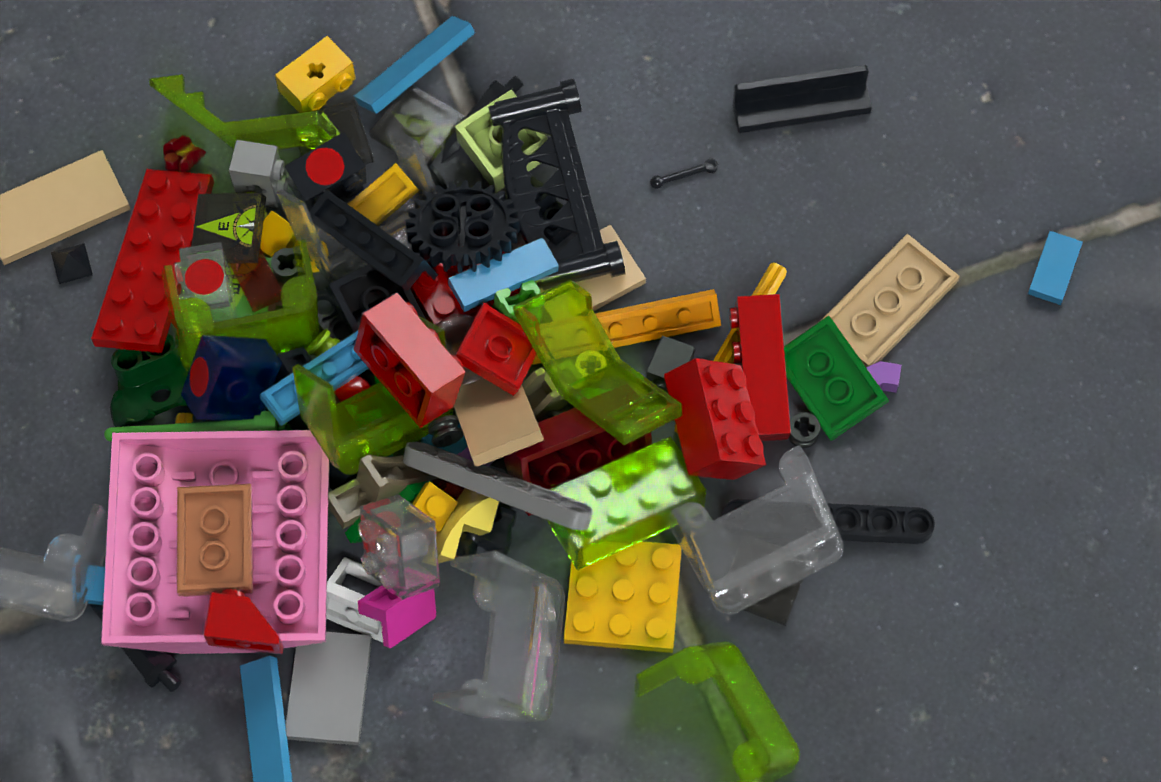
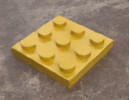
(626, 599)

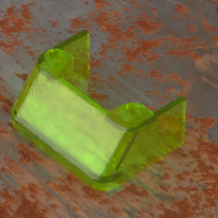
(282, 328)
(359, 425)
(770, 746)

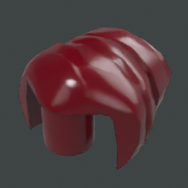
(181, 154)

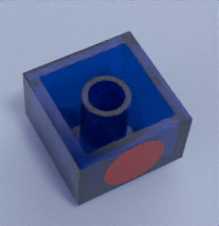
(230, 377)

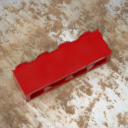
(763, 362)

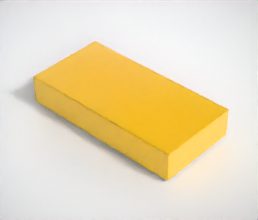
(384, 195)

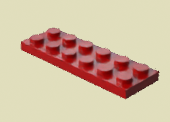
(161, 223)

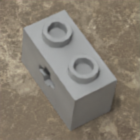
(258, 170)

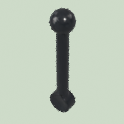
(710, 167)

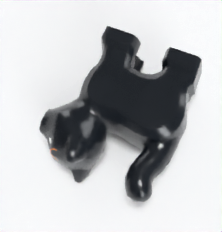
(497, 540)

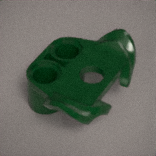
(140, 377)

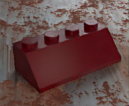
(569, 450)

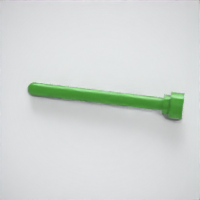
(262, 422)

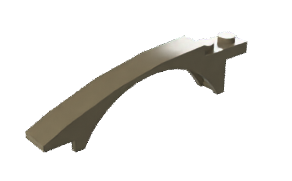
(388, 476)

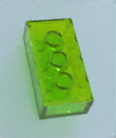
(628, 501)

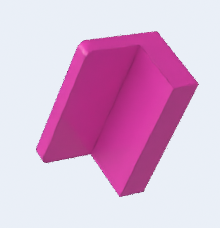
(398, 616)

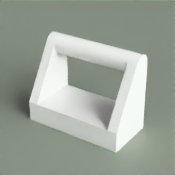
(343, 602)

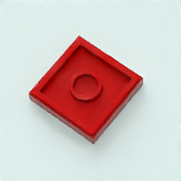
(497, 349)

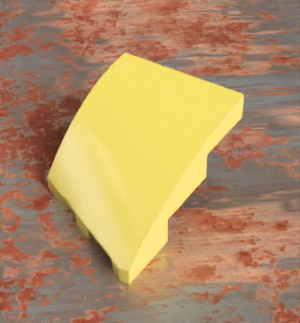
(472, 514)

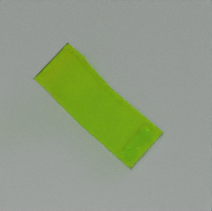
(283, 131)
(588, 367)

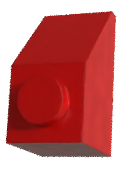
(238, 624)

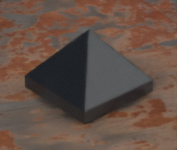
(71, 263)

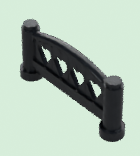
(549, 114)

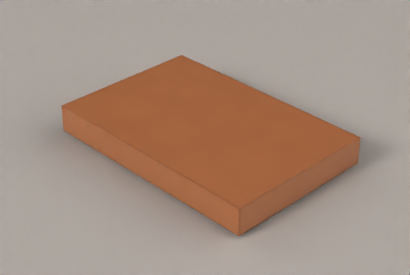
(214, 539)

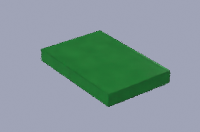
(831, 378)

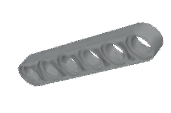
(498, 485)

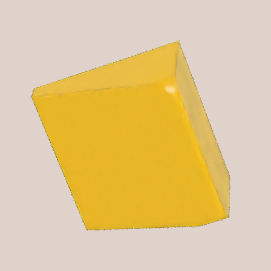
(276, 234)

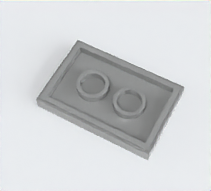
(329, 690)

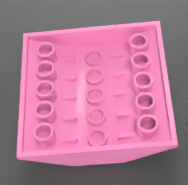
(287, 530)

